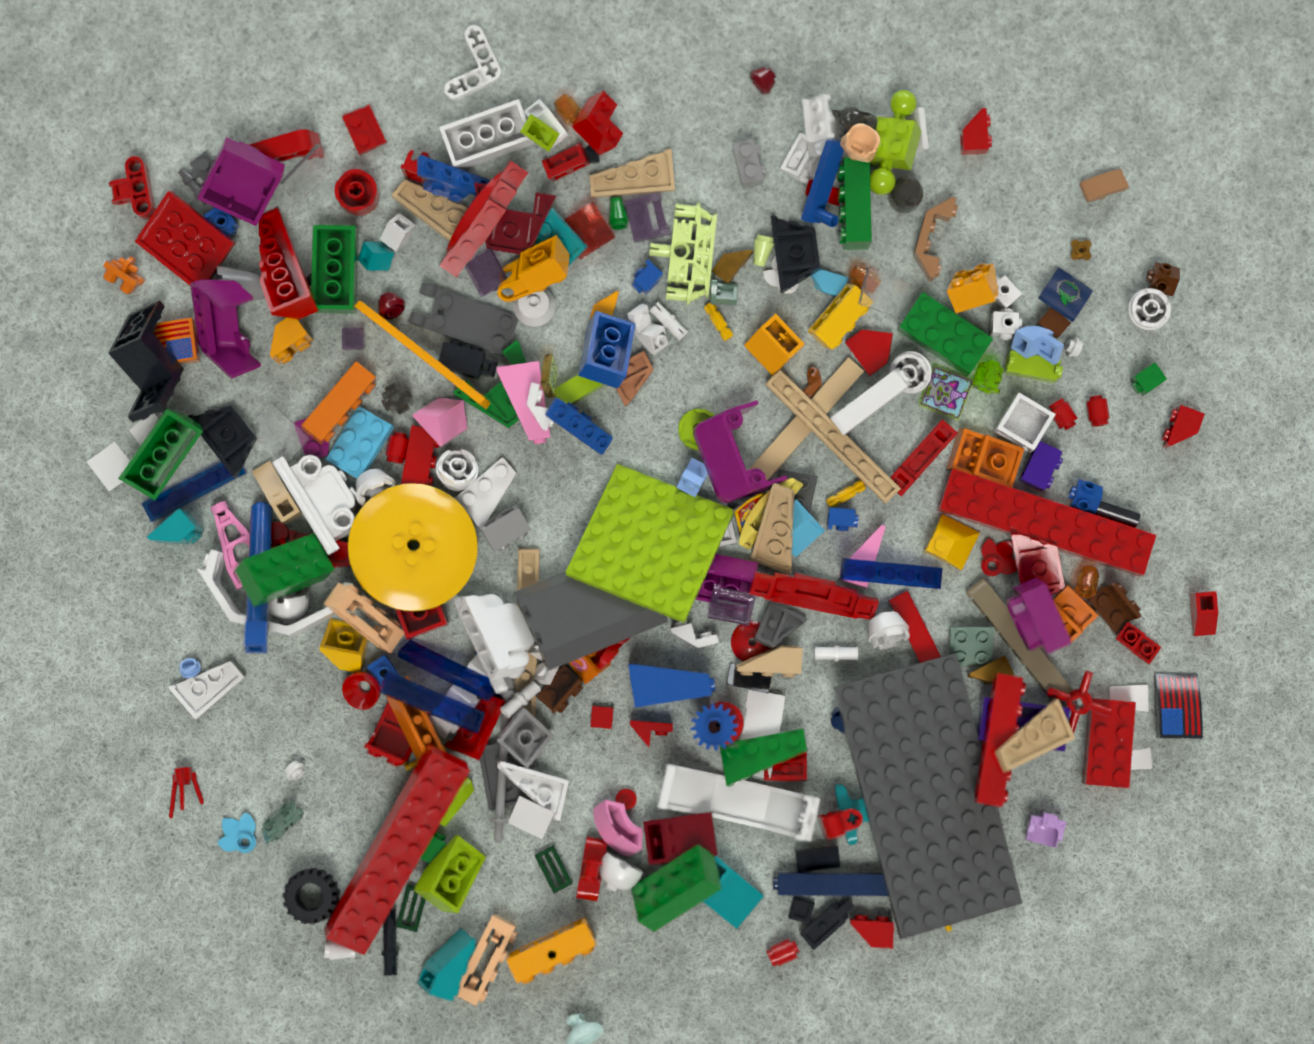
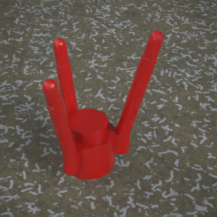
(180, 778)

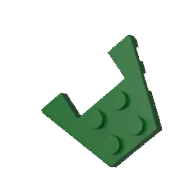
(500, 406)

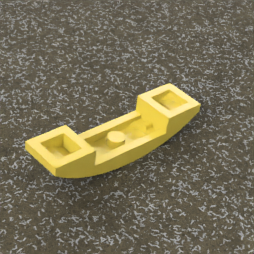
(754, 519)

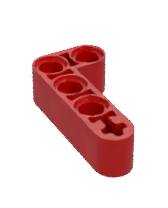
(288, 145)

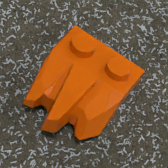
(1074, 612)

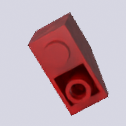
(974, 136)
(1184, 424)
(1204, 613)
(877, 932)

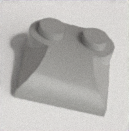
(524, 737)

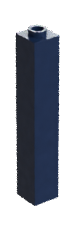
(829, 884)

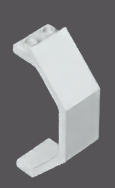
(821, 125)
(212, 576)
(742, 803)

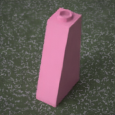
(517, 383)

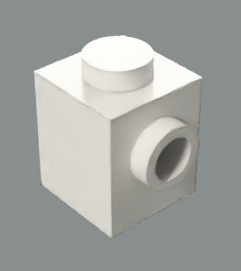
(397, 232)
(1007, 293)

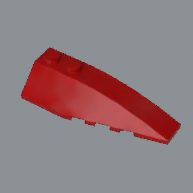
(281, 270)

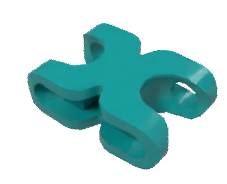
(845, 802)

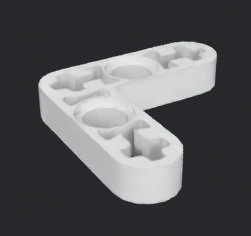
(479, 72)

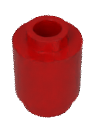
(1097, 411)
(1064, 415)
(397, 448)
(783, 952)

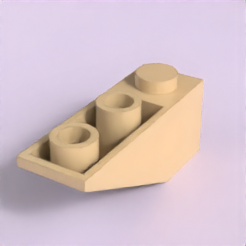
(277, 493)
(780, 659)

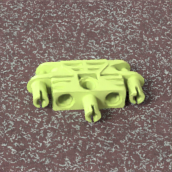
(702, 258)

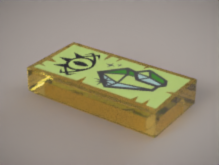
(549, 375)

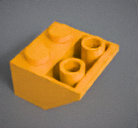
(973, 287)
(288, 339)
(774, 344)

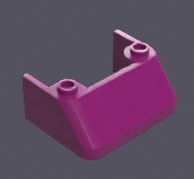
(218, 325)
(723, 458)

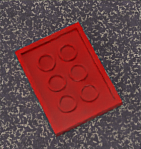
(184, 240)

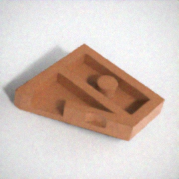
(638, 372)

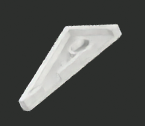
(540, 787)

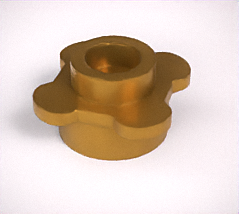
(1085, 245)

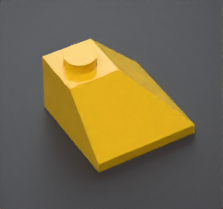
(951, 542)
(344, 646)

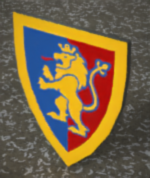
(742, 510)

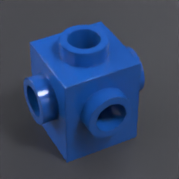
(1085, 496)

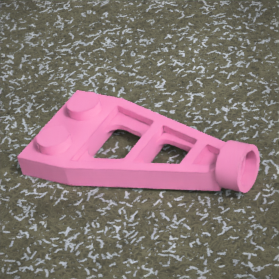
(227, 547)

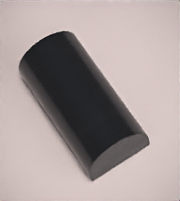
(1118, 514)

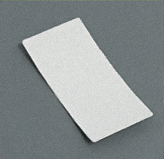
(112, 461)
(1135, 693)
(762, 717)

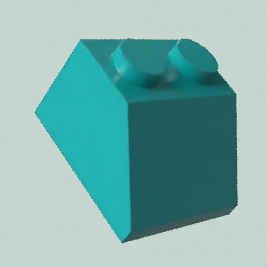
(177, 529)

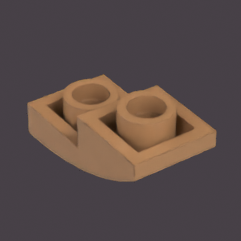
(1104, 185)

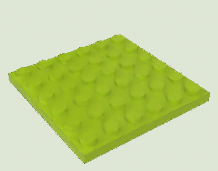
(650, 543)

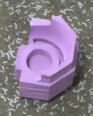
(1045, 829)

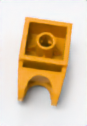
(536, 269)

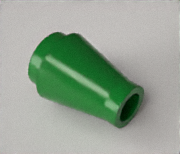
(617, 215)

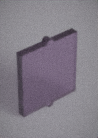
(485, 272)

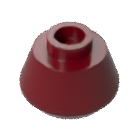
(763, 79)
(391, 305)

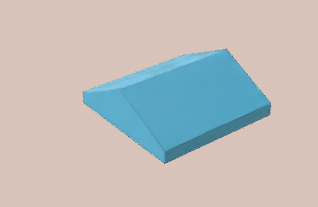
(805, 529)

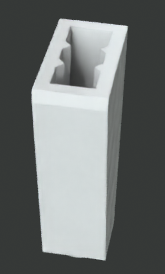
(871, 401)

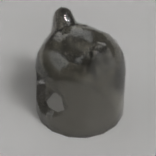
(851, 116)
(906, 195)

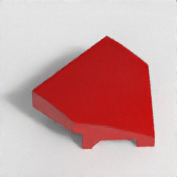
(871, 349)

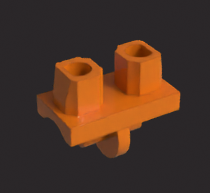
(126, 271)

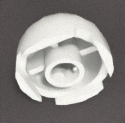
(290, 606)
(618, 873)

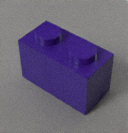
(1041, 467)

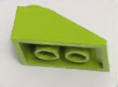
(450, 875)

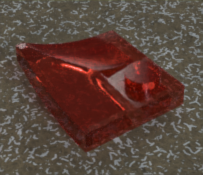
(590, 228)

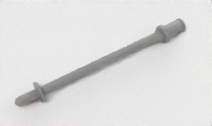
(503, 756)

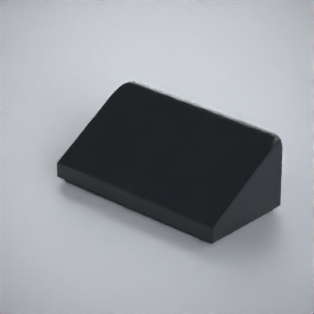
(752, 682)
(817, 858)

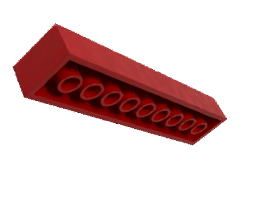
(1043, 519)
(396, 849)

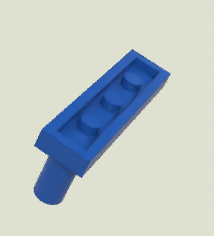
(822, 185)

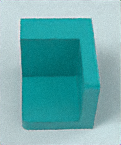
(376, 256)

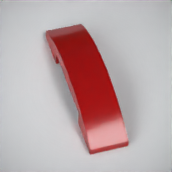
(923, 456)

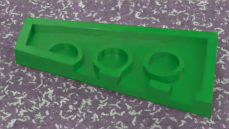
(757, 754)

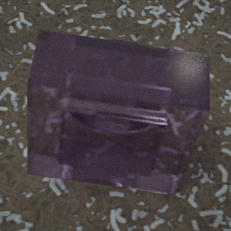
(353, 339)

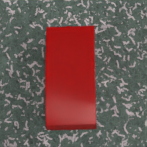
(1138, 643)

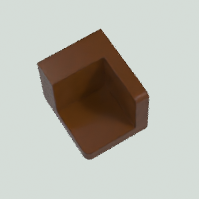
(1054, 321)

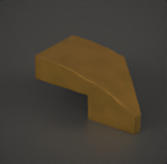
(730, 264)
(986, 672)

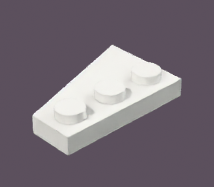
(486, 491)
(206, 689)

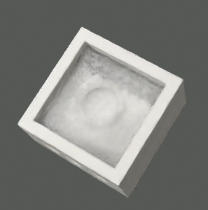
(1024, 422)

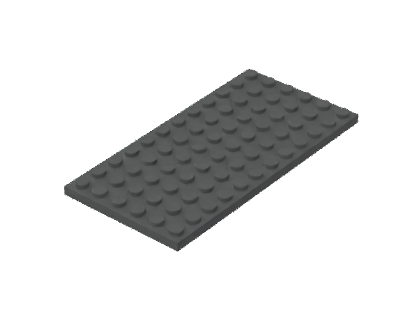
(918, 784)

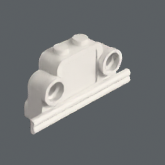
(321, 498)
(497, 635)

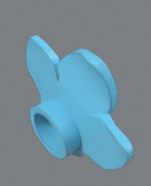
(236, 831)

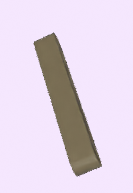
(999, 617)

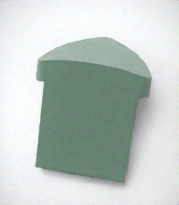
(723, 293)

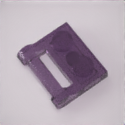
(640, 219)
(731, 610)

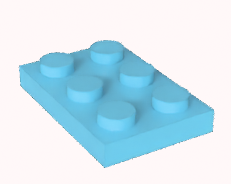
(359, 442)

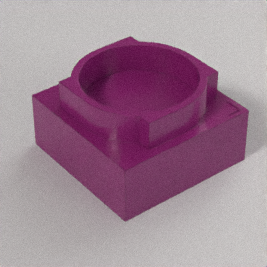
(241, 181)
(1037, 617)

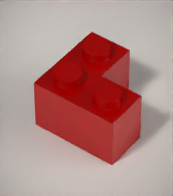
(595, 124)

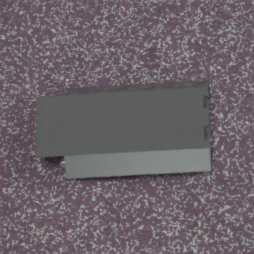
(579, 619)

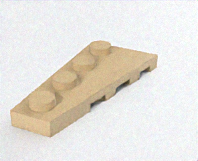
(643, 176)
(431, 209)
(775, 535)
(1040, 735)

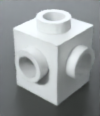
(998, 326)

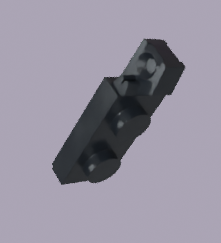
(826, 924)

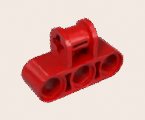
(125, 189)
(835, 823)
(590, 877)

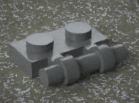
(201, 167)

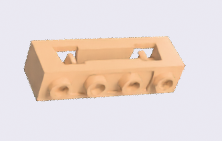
(346, 598)
(502, 927)

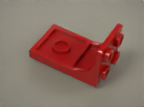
(389, 740)

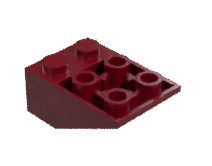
(674, 836)

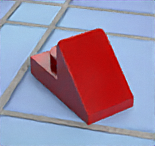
(644, 729)

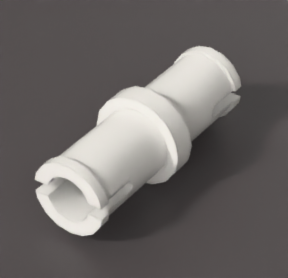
(668, 321)
(836, 653)
(520, 699)

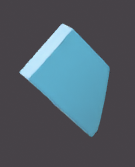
(829, 282)

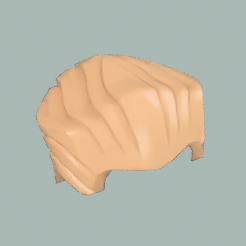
(860, 143)

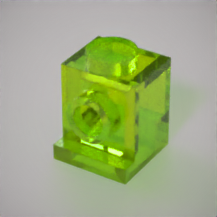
(988, 377)

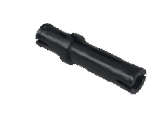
(389, 944)

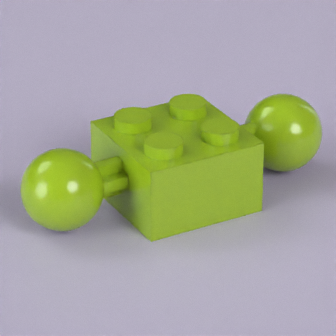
(897, 142)

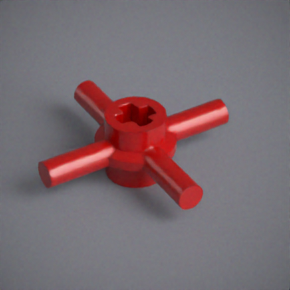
(1087, 701)

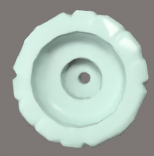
(583, 1031)

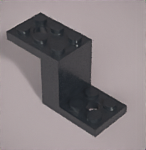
(146, 362)

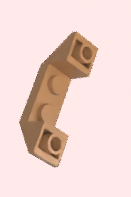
(928, 263)

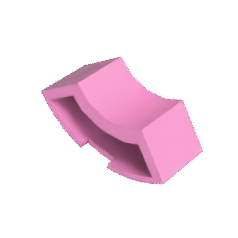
(617, 828)

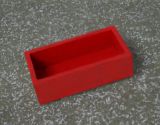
(1109, 745)

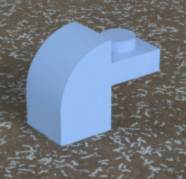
(1037, 340)
(693, 477)

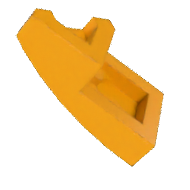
(606, 305)

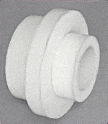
(1073, 347)
(294, 770)

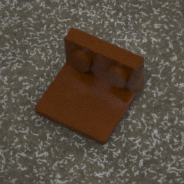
(1114, 606)
(560, 690)

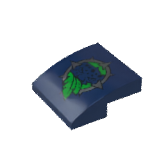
(1065, 294)

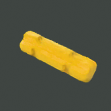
(718, 321)
(845, 494)

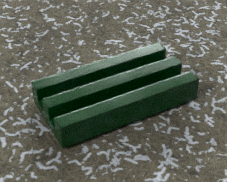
(561, 885)
(399, 923)

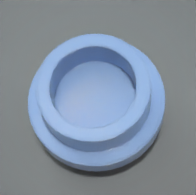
(189, 668)

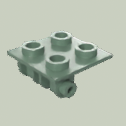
(972, 645)
(274, 827)

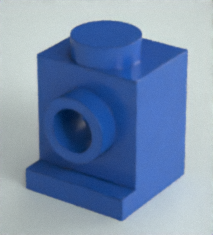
(216, 215)
(646, 278)
(842, 519)
(380, 664)

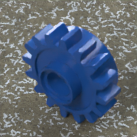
(725, 731)

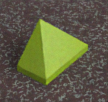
(539, 133)

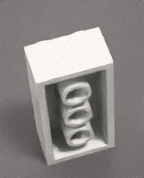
(486, 135)

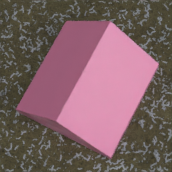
(443, 419)

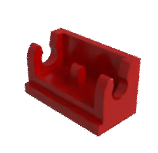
(566, 162)
(409, 167)

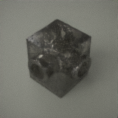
(400, 406)

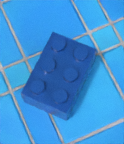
(606, 349)

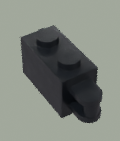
(465, 360)

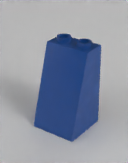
(665, 685)

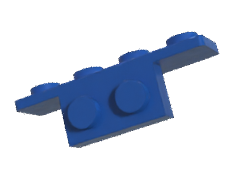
(447, 180)
(578, 425)

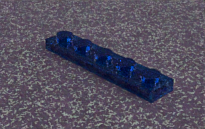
(189, 491)
(891, 573)
(447, 669)
(432, 702)

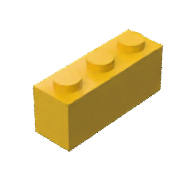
(838, 317)

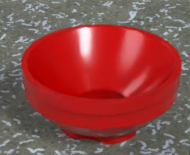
(355, 695)

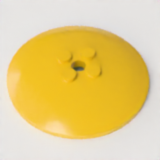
(407, 577)

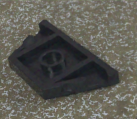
(794, 251)
(227, 437)

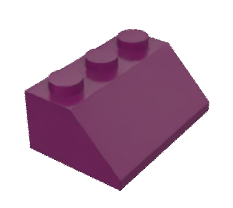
(729, 574)

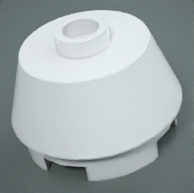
(535, 308)
(1149, 309)
(916, 367)
(457, 469)
(371, 483)
(887, 630)

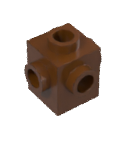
(1163, 278)

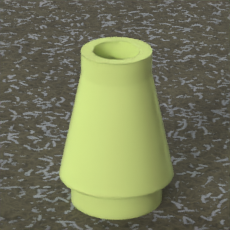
(762, 248)

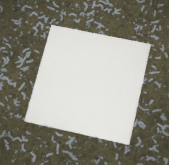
(531, 817)

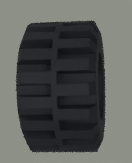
(292, 896)

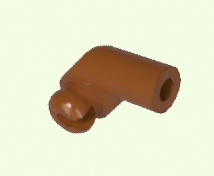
(814, 381)

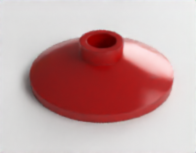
(740, 639)

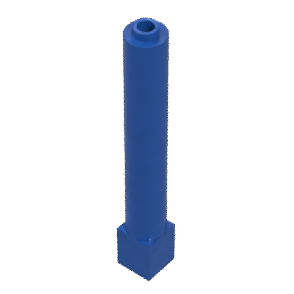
(257, 617)

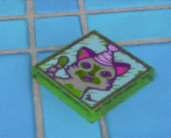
(946, 393)

